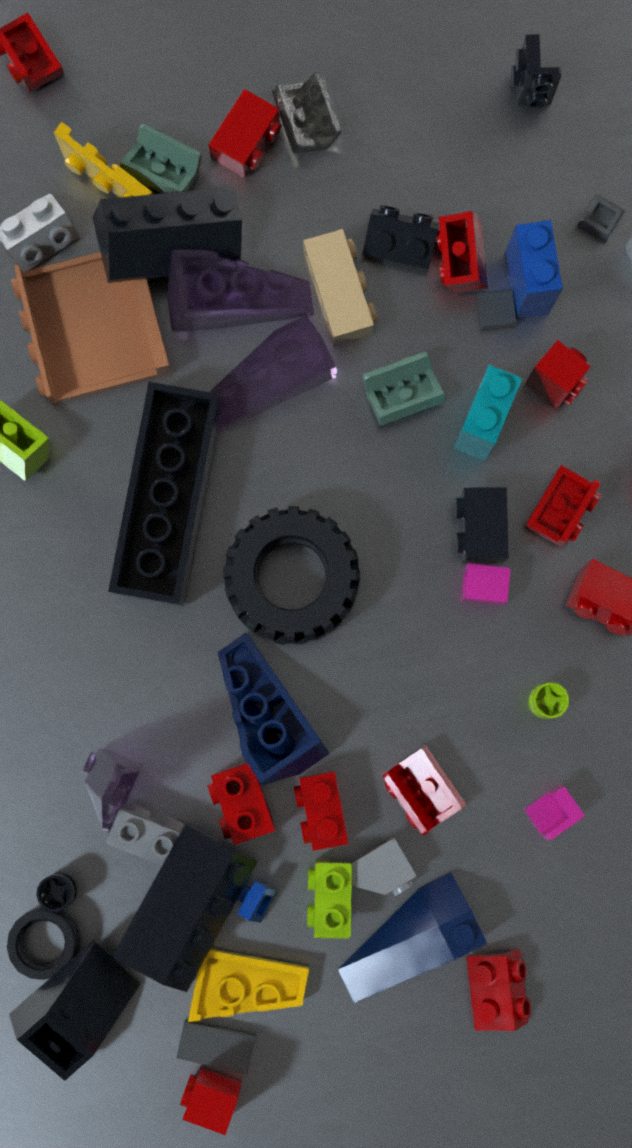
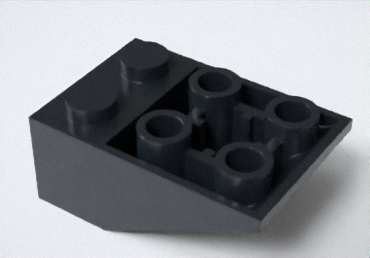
(74, 1010)

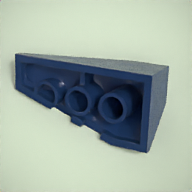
(269, 723)
(418, 937)

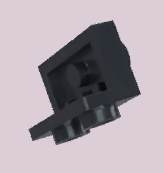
(534, 84)
(400, 237)

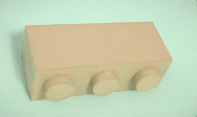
(339, 287)

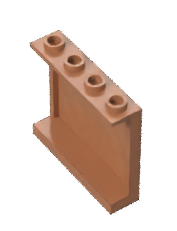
(87, 330)

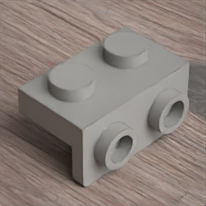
(37, 232)
(144, 835)

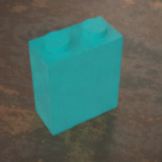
(487, 413)

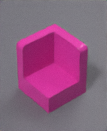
(485, 584)
(554, 812)

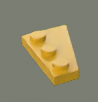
(89, 161)
(245, 983)

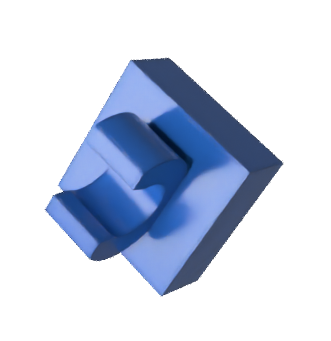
(256, 901)

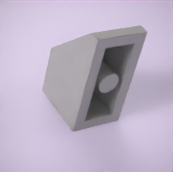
(383, 869)

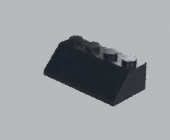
(143, 230)
(185, 908)

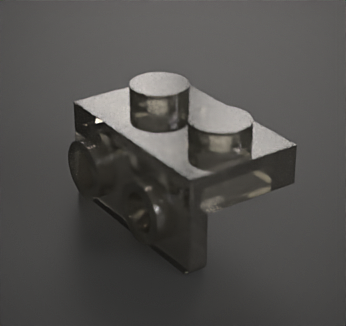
(307, 114)

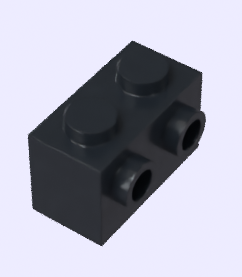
(483, 524)

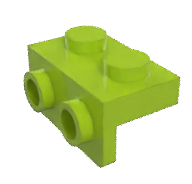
(332, 899)

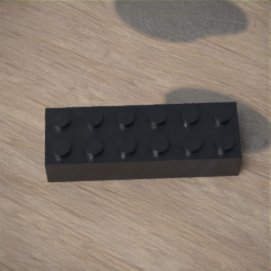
(165, 494)

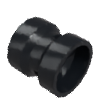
(51, 895)

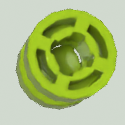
(554, 698)

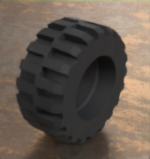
(283, 528)

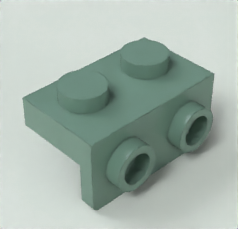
(162, 162)
(402, 388)

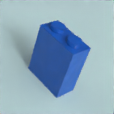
(533, 269)

